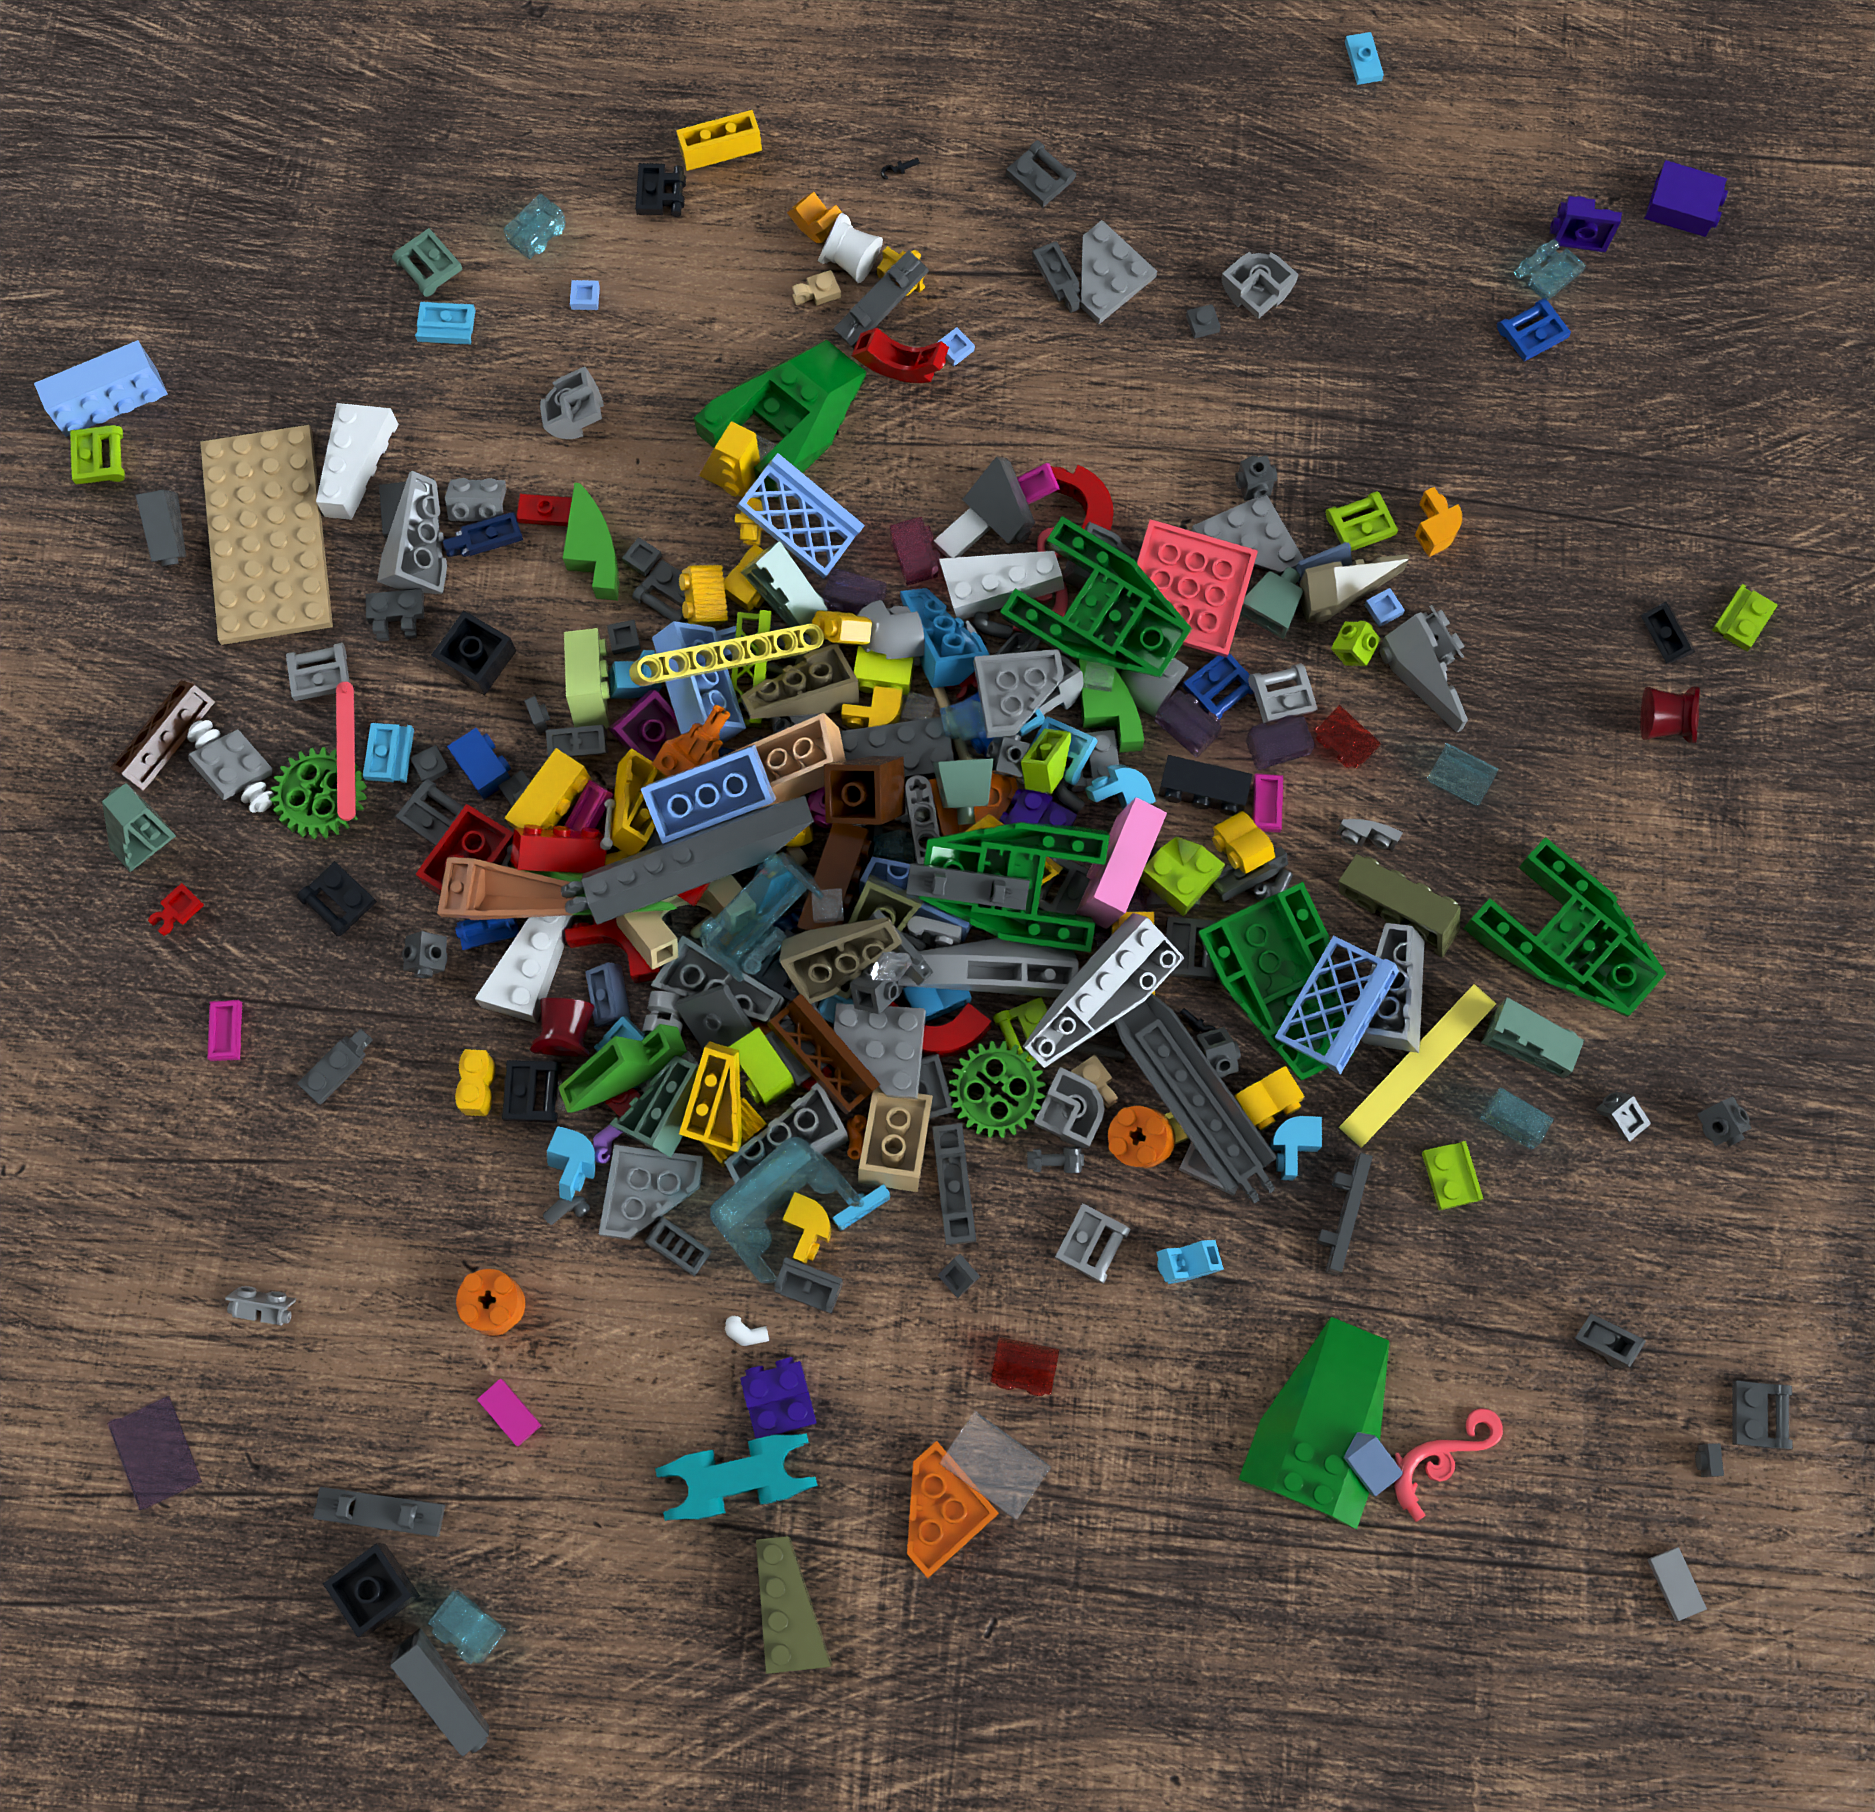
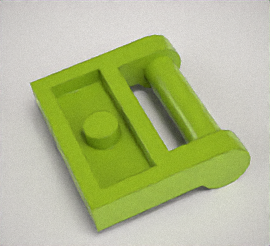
(87, 455)
(1366, 528)
(1028, 1017)

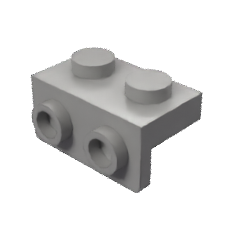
(475, 499)

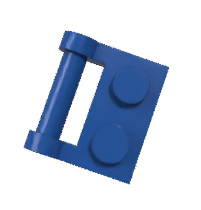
(1537, 336)
(1213, 679)

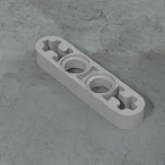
(917, 828)

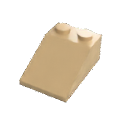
(894, 1141)

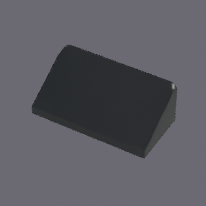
(1667, 633)

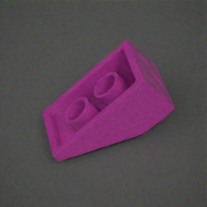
(646, 725)

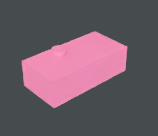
(1127, 853)

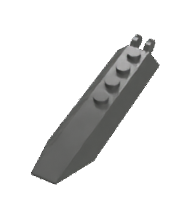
(687, 861)
(1196, 1096)

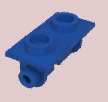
(483, 932)

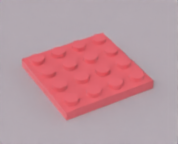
(1200, 579)

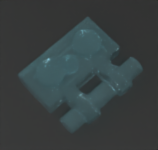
(1555, 275)

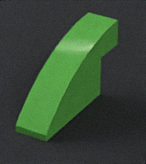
(590, 545)
(1112, 709)
(620, 1067)

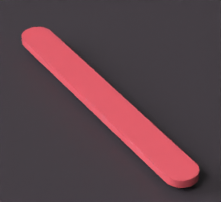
(345, 751)

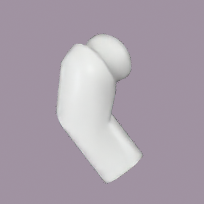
(742, 1334)

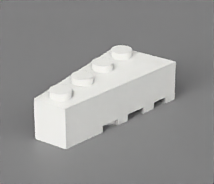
(353, 450)
(989, 580)
(526, 969)

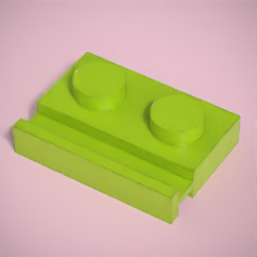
(1745, 617)
(1452, 1175)

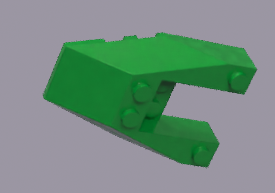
(797, 398)
(1114, 618)
(1021, 853)
(1584, 947)

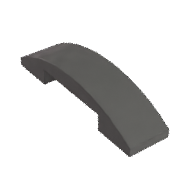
(953, 1184)

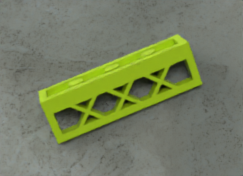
(760, 668)

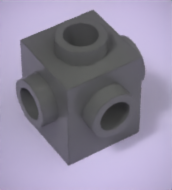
(1256, 477)
(1007, 755)
(424, 954)
(872, 994)
(1220, 1051)
(1725, 1122)

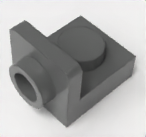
(1624, 1114)

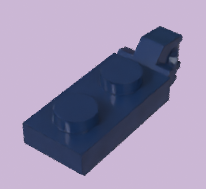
(484, 536)

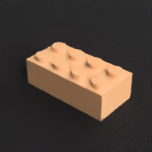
(797, 756)

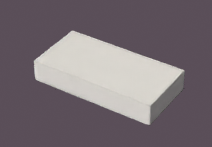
(961, 534)

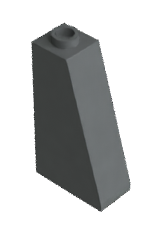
(440, 1693)

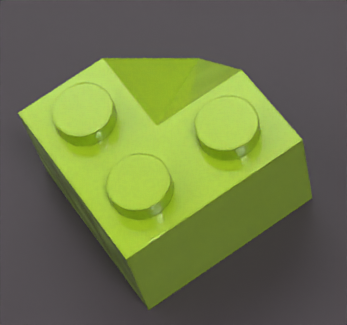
(1181, 873)
(765, 1071)

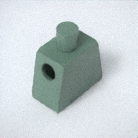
(1273, 601)
(964, 785)

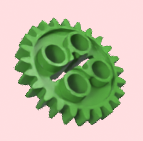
(295, 786)
(980, 1110)

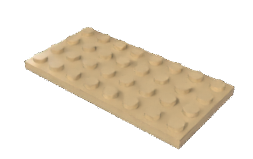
(265, 535)

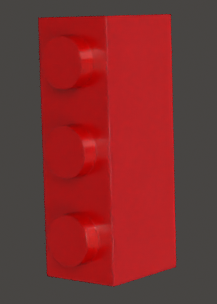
(557, 849)

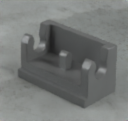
(578, 740)
(808, 1285)

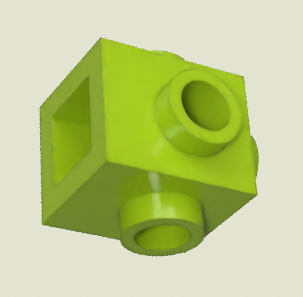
(1356, 643)

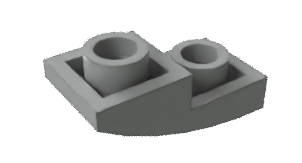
(1357, 830)

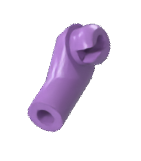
(603, 1144)

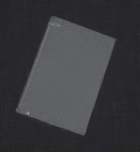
(995, 1465)

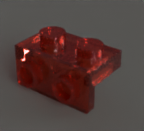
(1347, 737)
(1024, 1366)

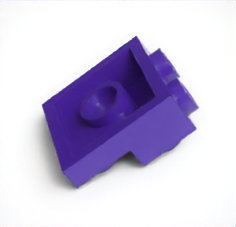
(1583, 226)
(1037, 808)
(778, 1398)

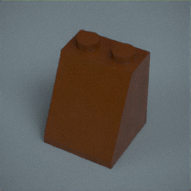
(864, 790)

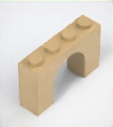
(655, 939)

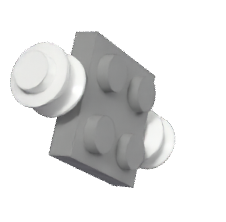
(230, 765)

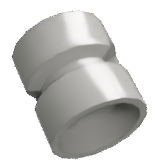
(662, 1005)

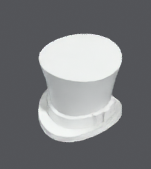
(851, 249)

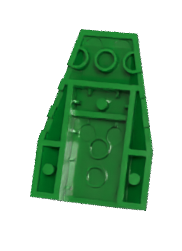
(1266, 961)
(1315, 1419)

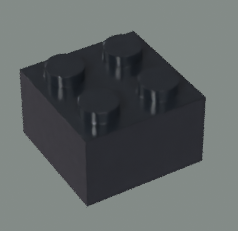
(474, 652)
(371, 1590)

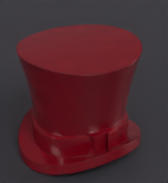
(1670, 714)
(563, 1027)

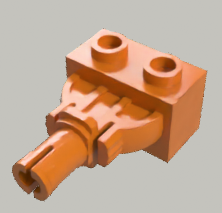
(693, 747)

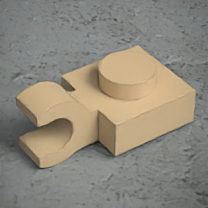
(819, 287)
(1097, 1074)

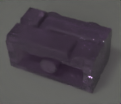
(851, 591)
(1188, 723)
(1279, 742)

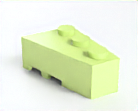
(585, 677)

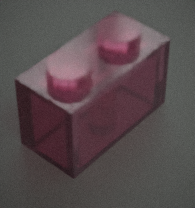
(914, 551)

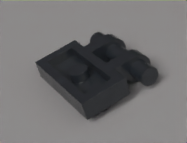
(651, 189)

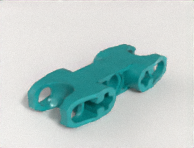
(712, 1481)

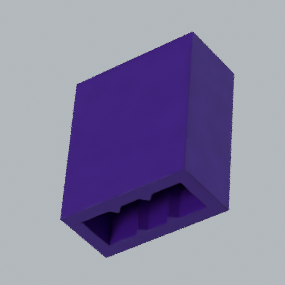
(1686, 198)

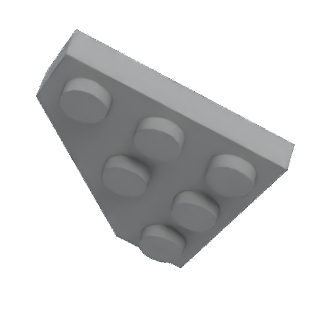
(1110, 272)
(1256, 527)
(1015, 687)
(886, 1045)
(644, 1188)

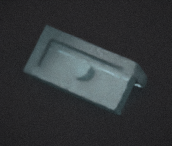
(1462, 774)

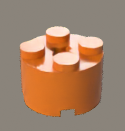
(1149, 1122)
(499, 1316)

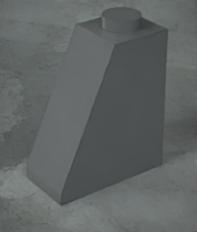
(1001, 502)
(162, 526)

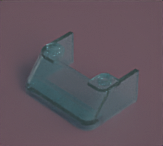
(755, 910)
(764, 1189)

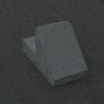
(1610, 1341)

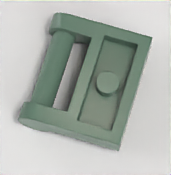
(435, 258)

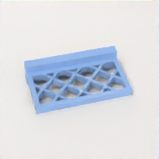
(809, 497)
(1362, 1009)

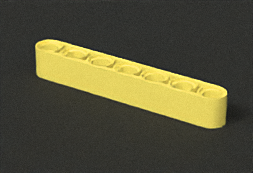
(715, 659)
(1417, 1066)

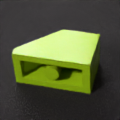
(1046, 761)

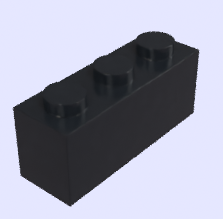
(1205, 785)

